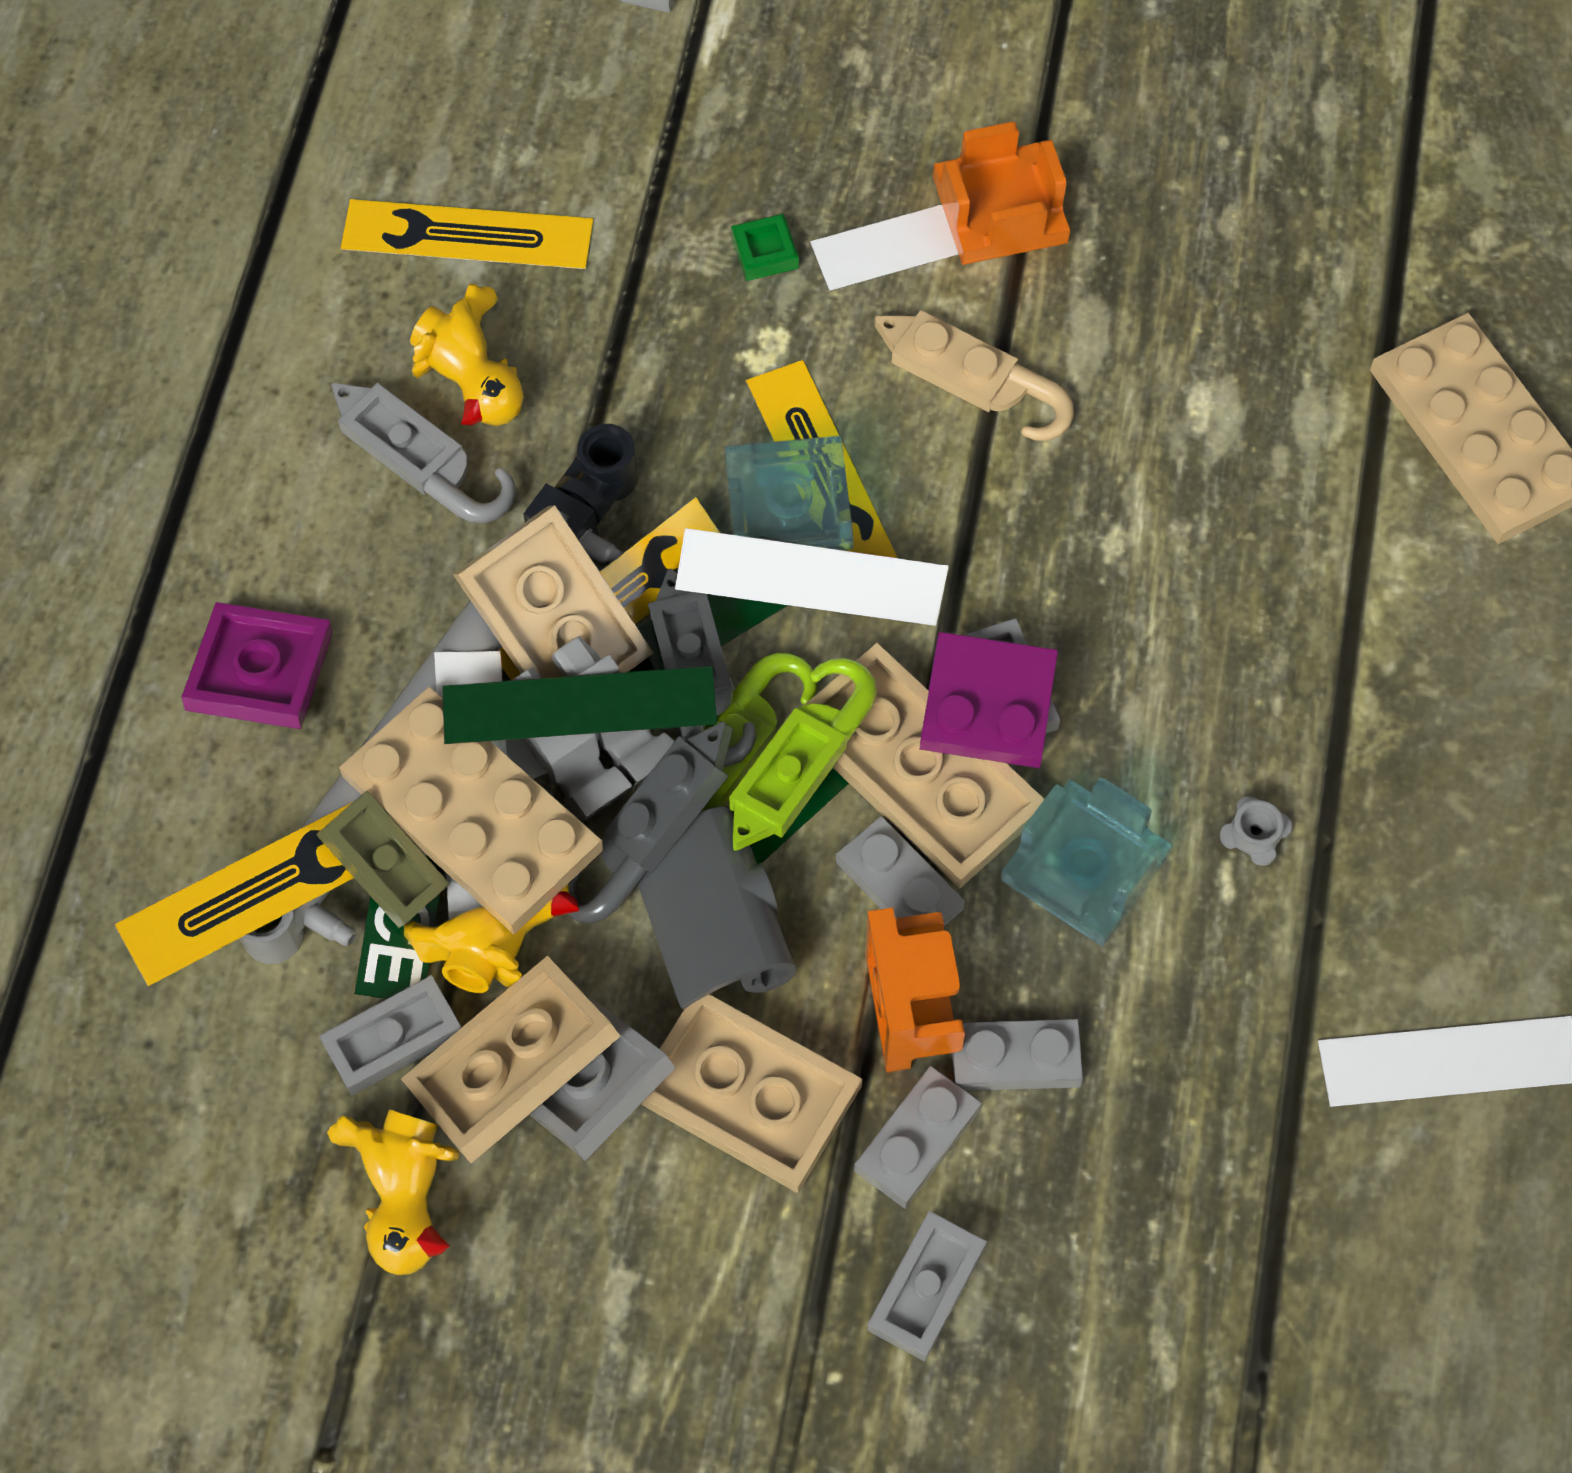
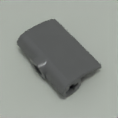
(715, 913)

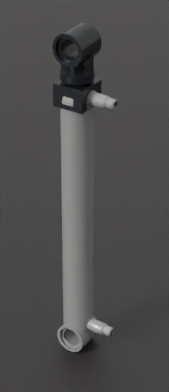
(583, 500)

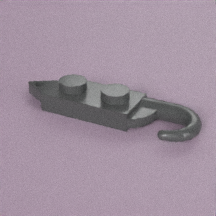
(691, 640)
(657, 817)

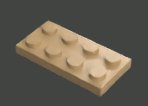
(1480, 426)
(945, 804)
(473, 812)

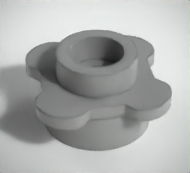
(1259, 814)

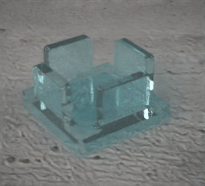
(791, 492)
(1087, 856)

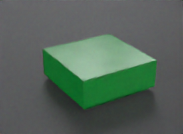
(764, 247)

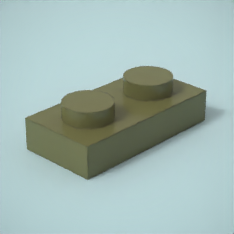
(383, 859)

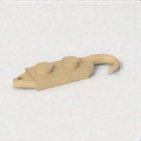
(971, 369)

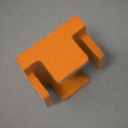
(1002, 195)
(911, 986)

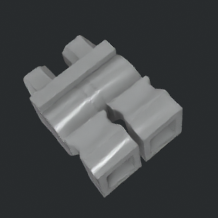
(574, 759)

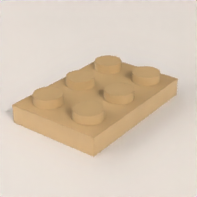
(543, 592)
(510, 1058)
(751, 1091)

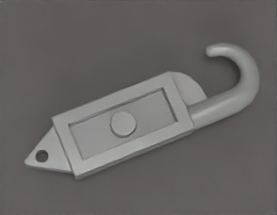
(416, 450)

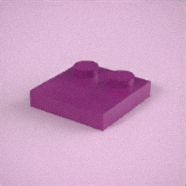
(257, 665)
(988, 700)

